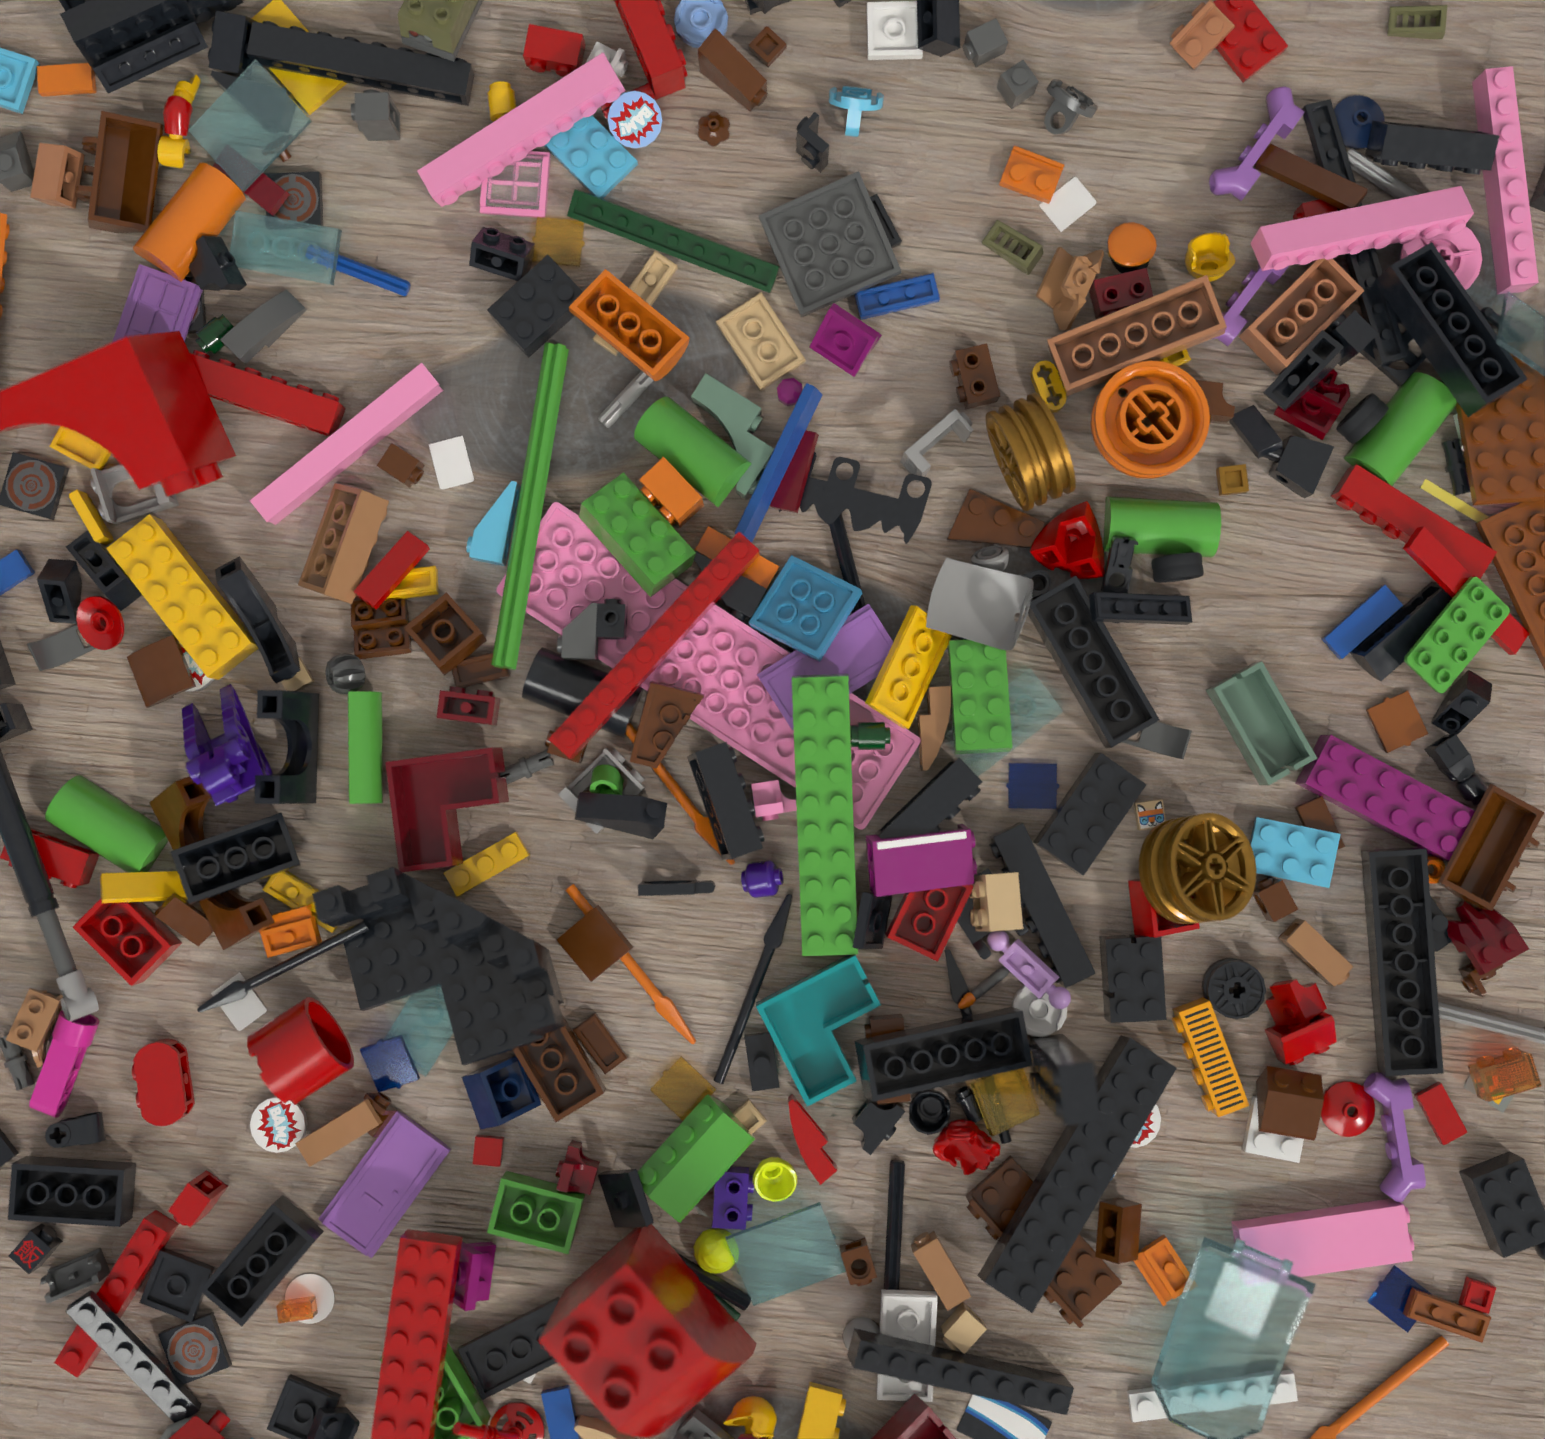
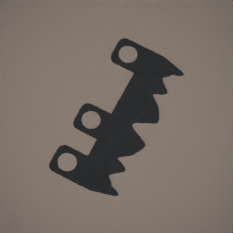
(864, 506)

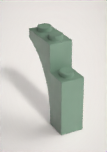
(738, 418)

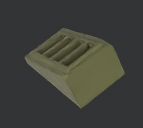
(1426, 32)
(1018, 239)

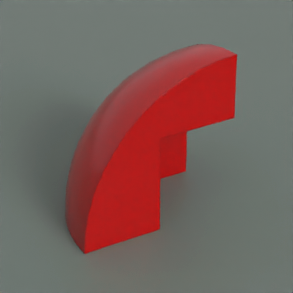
(1072, 543)

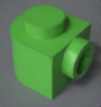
(606, 780)

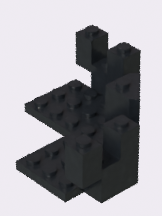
(492, 978)

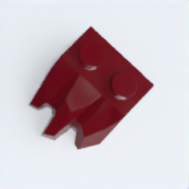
(1318, 407)
(1485, 937)

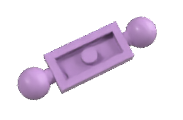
(1029, 969)

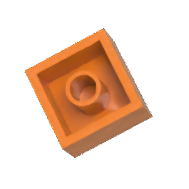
(671, 492)

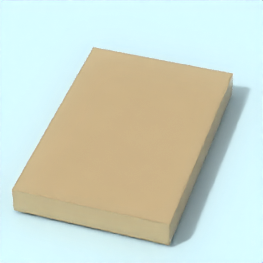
(760, 341)

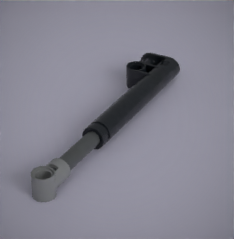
(39, 896)

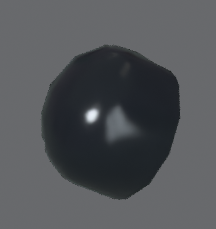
(929, 1111)

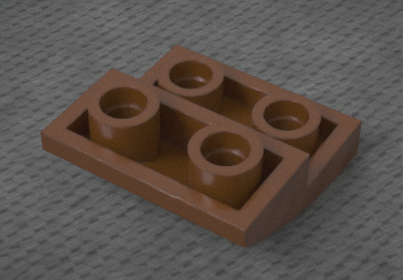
(380, 630)
(161, 671)

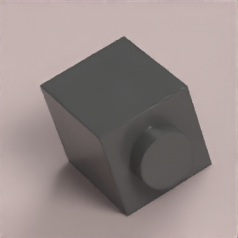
(985, 42)
(1017, 84)

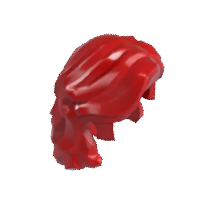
(967, 1144)

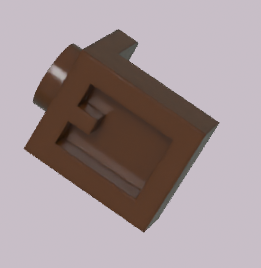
(1471, 979)
(383, 1108)

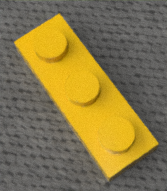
(486, 864)

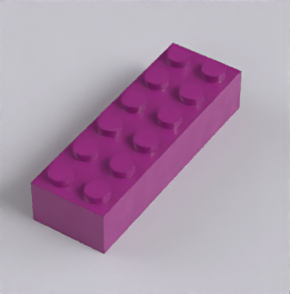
(1385, 797)

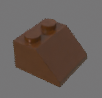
(1289, 1102)

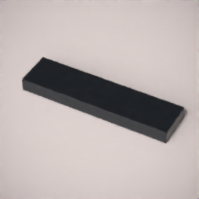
(1140, 608)

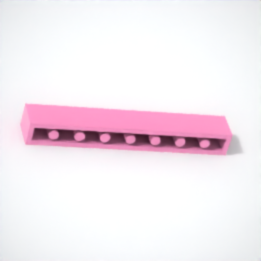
(521, 130)
(1506, 182)
(1361, 228)

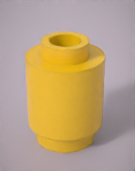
(500, 99)

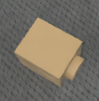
(962, 1328)

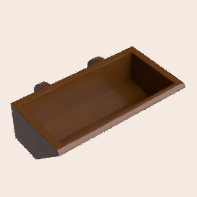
(122, 174)
(1491, 848)

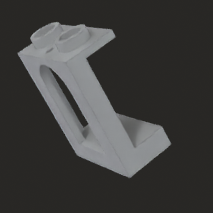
(912, 457)
(103, 485)
(613, 758)

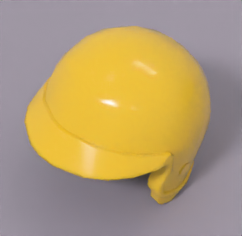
(1209, 256)
(755, 1415)

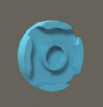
(855, 100)

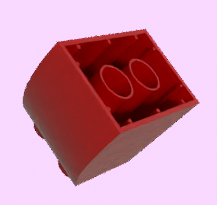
(644, 1335)

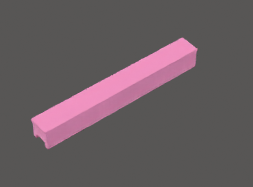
(346, 445)

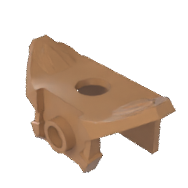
(1068, 284)
(35, 1022)

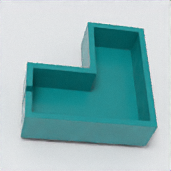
(803, 1022)

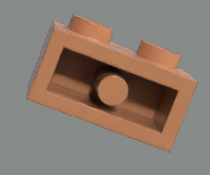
(57, 173)

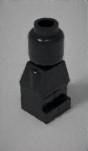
(1458, 766)

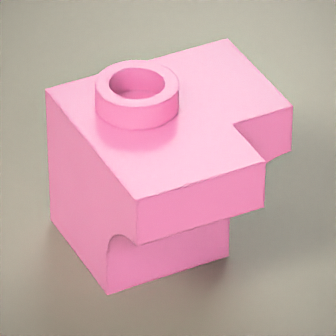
(770, 800)

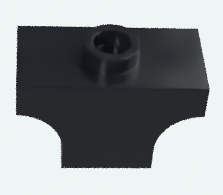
(215, 266)
(877, 1123)

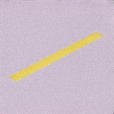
(1453, 501)

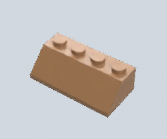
(343, 542)

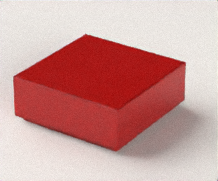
(488, 1150)
(1477, 1295)

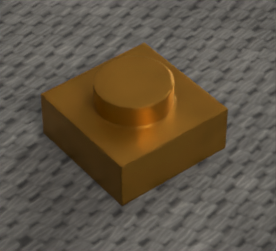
(1232, 479)

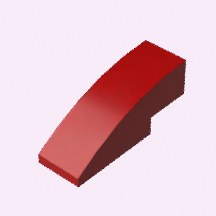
(810, 1141)

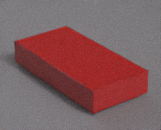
(1440, 1113)

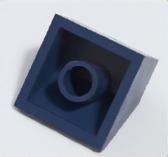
(500, 1092)

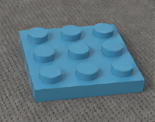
(805, 608)

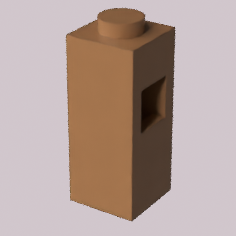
(1316, 952)
(940, 1269)

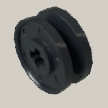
(1224, 975)

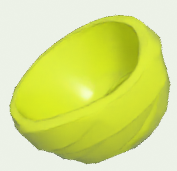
(774, 1179)
(713, 1252)

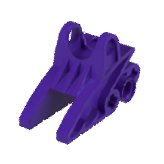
(228, 761)

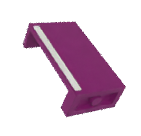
(921, 861)

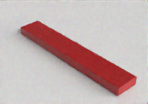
(1452, 576)

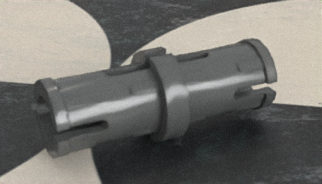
(527, 766)
(16, 1063)

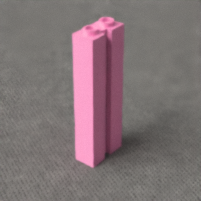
(1333, 1237)

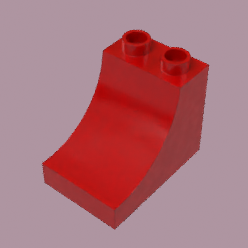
(137, 403)

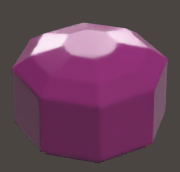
(789, 391)

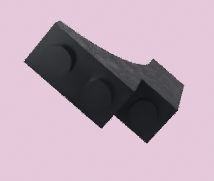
(260, 618)

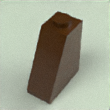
(731, 71)

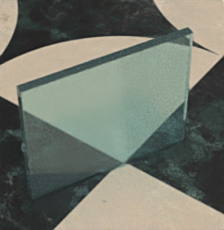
(250, 125)
(1522, 332)
(786, 1253)

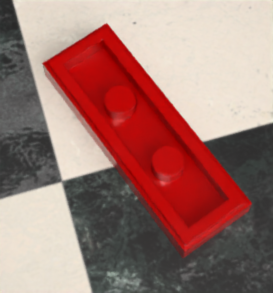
(391, 570)

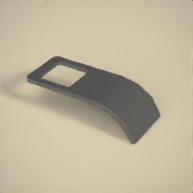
(58, 649)
(1163, 740)

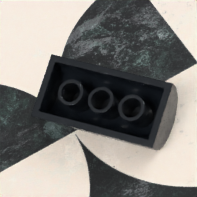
(566, 684)
(235, 858)

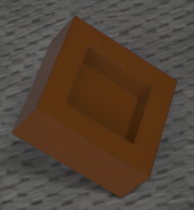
(767, 46)

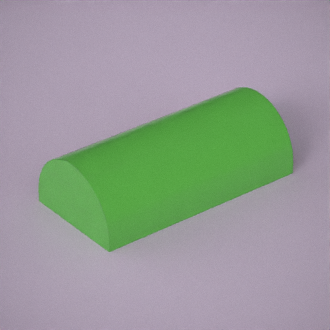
(1405, 429)
(691, 449)
(1164, 525)
(365, 747)
(106, 825)

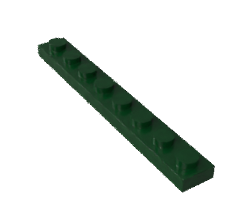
(673, 241)

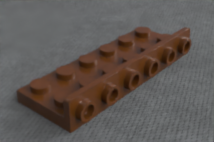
(1080, 1280)

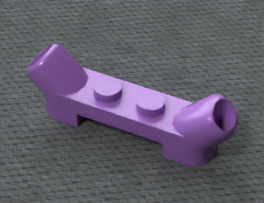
(1283, 118)
(1239, 300)
(1406, 1172)

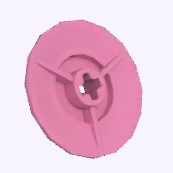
(1458, 250)

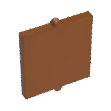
(1397, 721)

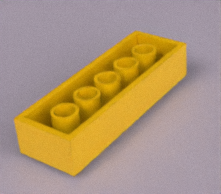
(183, 597)

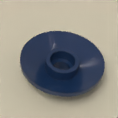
(1356, 133)

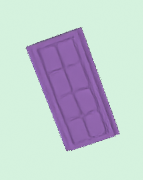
(158, 305)
(855, 651)
(384, 1184)

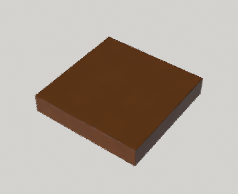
(594, 943)

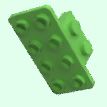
(1457, 635)

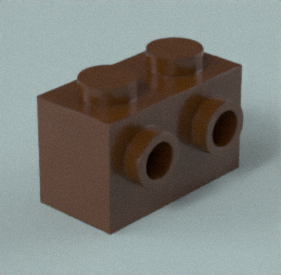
(975, 376)
(1118, 1230)

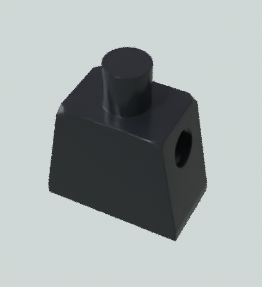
(1299, 464)

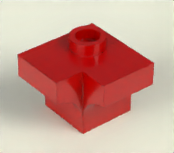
(1294, 1002)

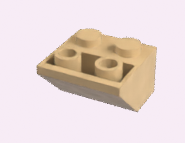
(996, 902)

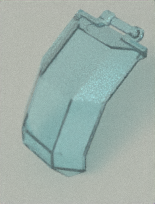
(1229, 1340)

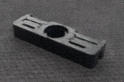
(1119, 560)

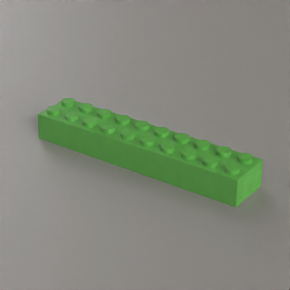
(824, 814)

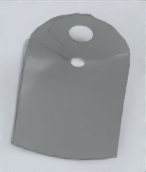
(979, 604)

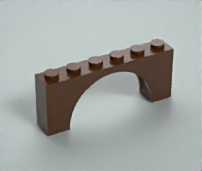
(181, 817)

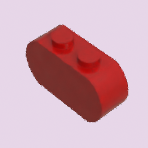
(163, 1082)

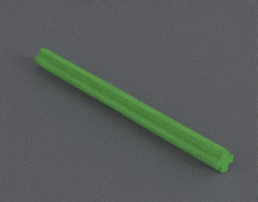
(530, 506)

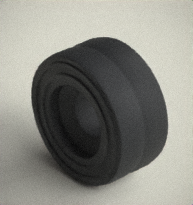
(1362, 418)
(1177, 567)

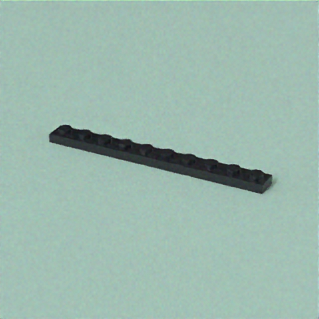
(1365, 265)

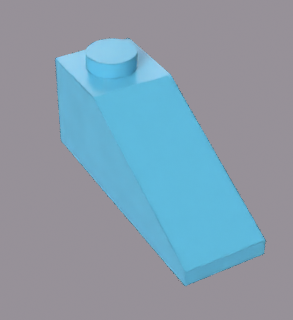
(494, 532)

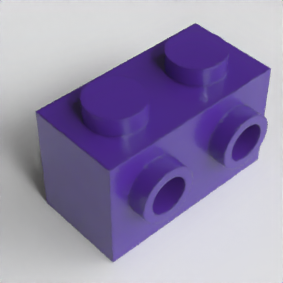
(731, 1199)

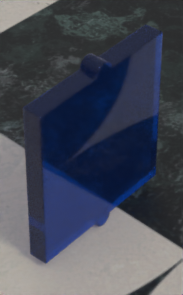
(1032, 786)
(389, 1063)
(1392, 1297)

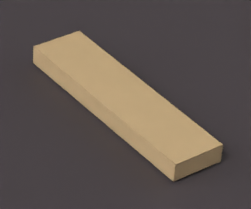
(647, 285)

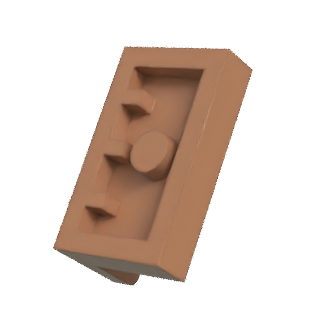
(1201, 34)

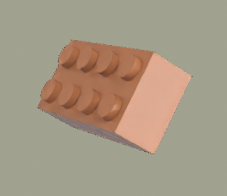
(1301, 313)

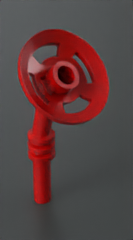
(511, 1428)

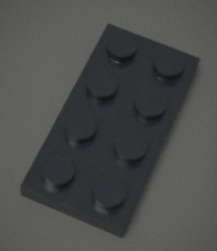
(509, 1352)

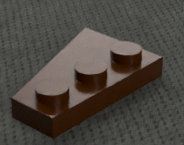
(993, 522)
(661, 720)

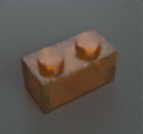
(297, 1309)

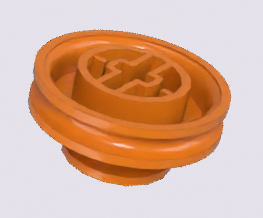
(1169, 401)

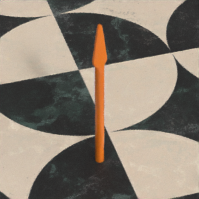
(702, 823)
(663, 1004)
(1381, 1391)

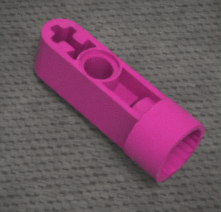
(63, 1063)

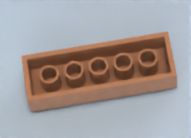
(1137, 334)

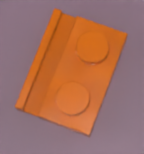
(1031, 174)
(291, 931)
(1162, 1269)

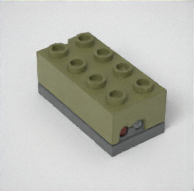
(437, 25)

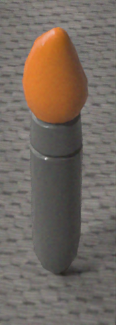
(970, 998)

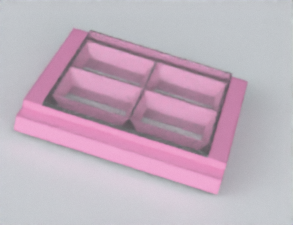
(519, 188)

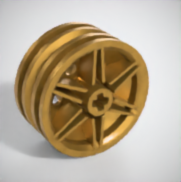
(1030, 451)
(1212, 867)

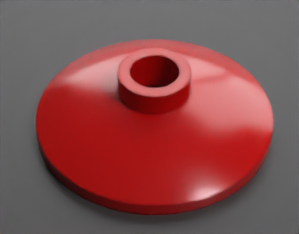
(100, 622)
(1335, 1105)

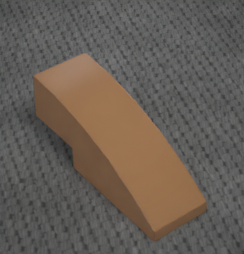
(934, 725)
(338, 1132)

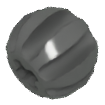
(345, 673)

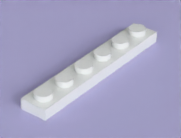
(1146, 1406)

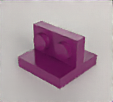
(844, 340)
(474, 1274)

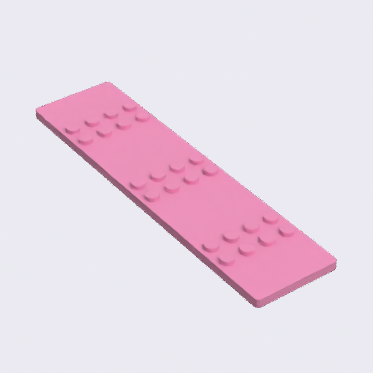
(713, 659)

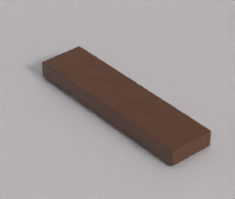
(1310, 178)

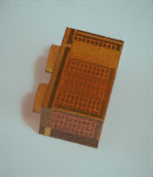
(1504, 1074)

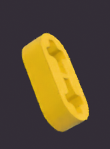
(1054, 384)

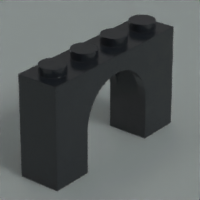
(300, 719)

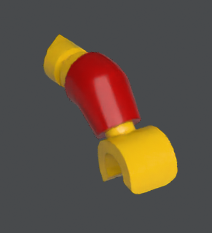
(176, 123)

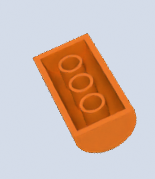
(197, 209)
(630, 325)

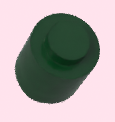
(212, 332)
(870, 735)

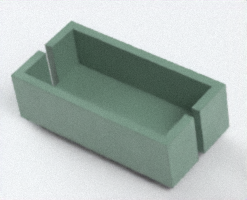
(1261, 723)

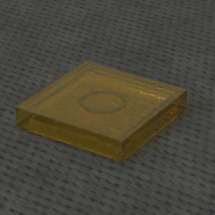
(1005, 1100)

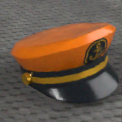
(1131, 247)

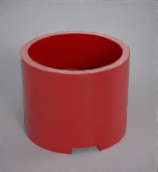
(300, 1051)

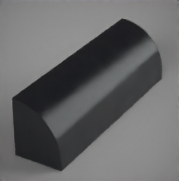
(1393, 639)

